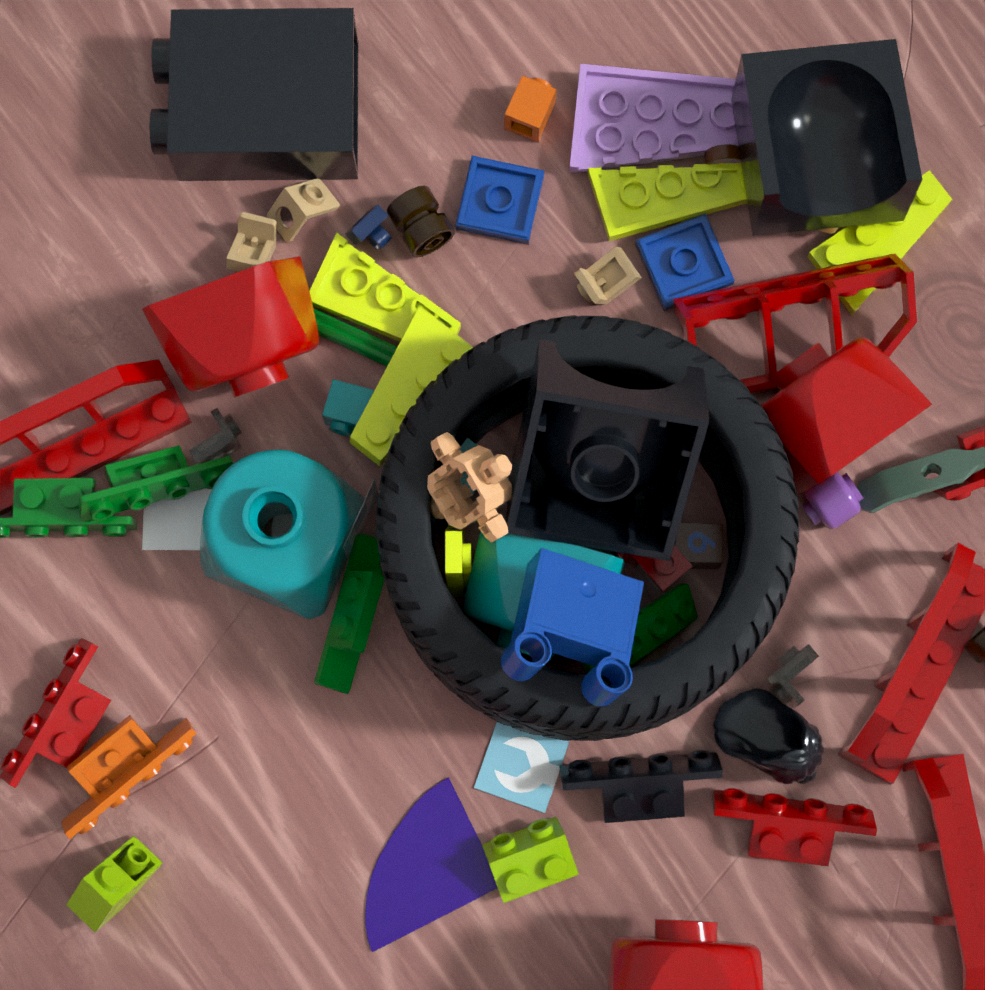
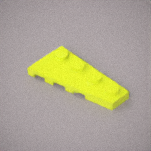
(661, 196)
(882, 239)
(367, 294)
(419, 358)
(457, 561)

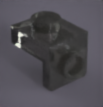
(220, 444)
(791, 665)

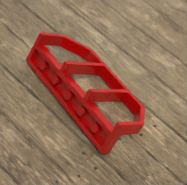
(802, 288)
(99, 443)
(923, 669)
(961, 854)

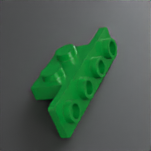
(149, 479)
(54, 506)
(351, 616)
(661, 621)

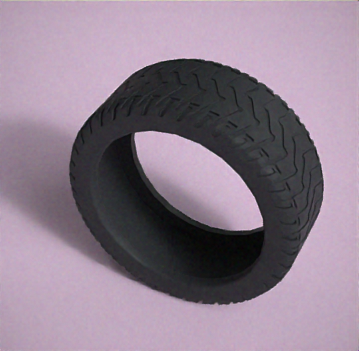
(737, 453)

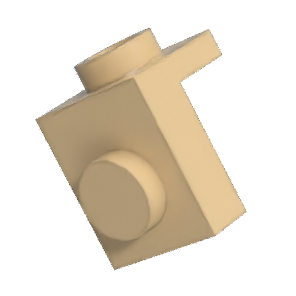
(253, 242)
(607, 277)

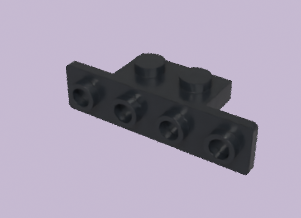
(641, 786)

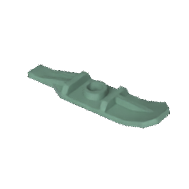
(909, 478)

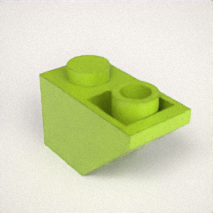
(113, 883)

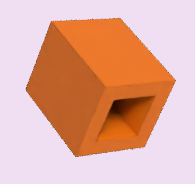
(530, 108)

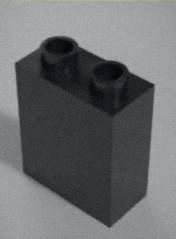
(258, 94)

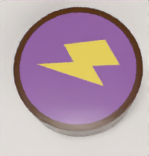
(723, 154)

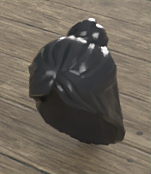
(769, 736)

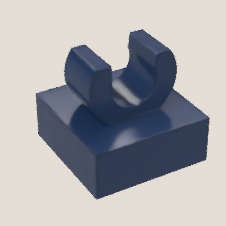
(369, 228)

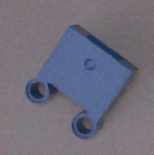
(578, 615)

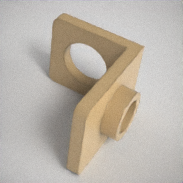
(304, 202)

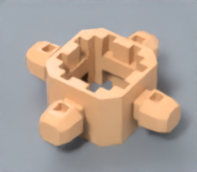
(486, 475)

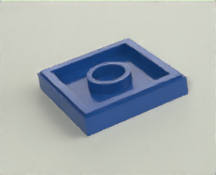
(500, 199)
(684, 261)

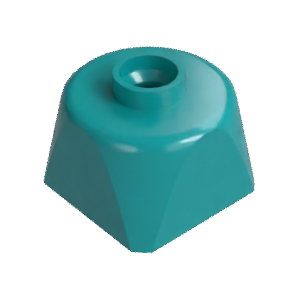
(286, 570)
(500, 573)

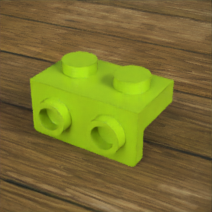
(530, 858)

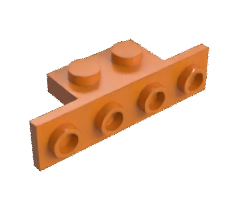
(117, 765)

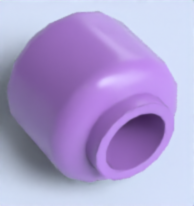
(833, 501)

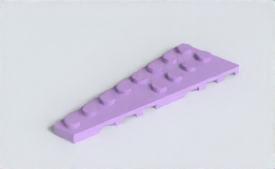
(648, 117)

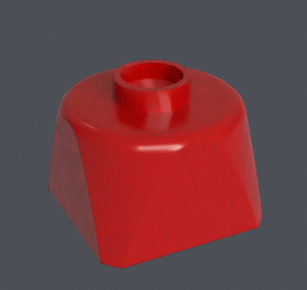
(238, 327)
(838, 407)
(684, 958)

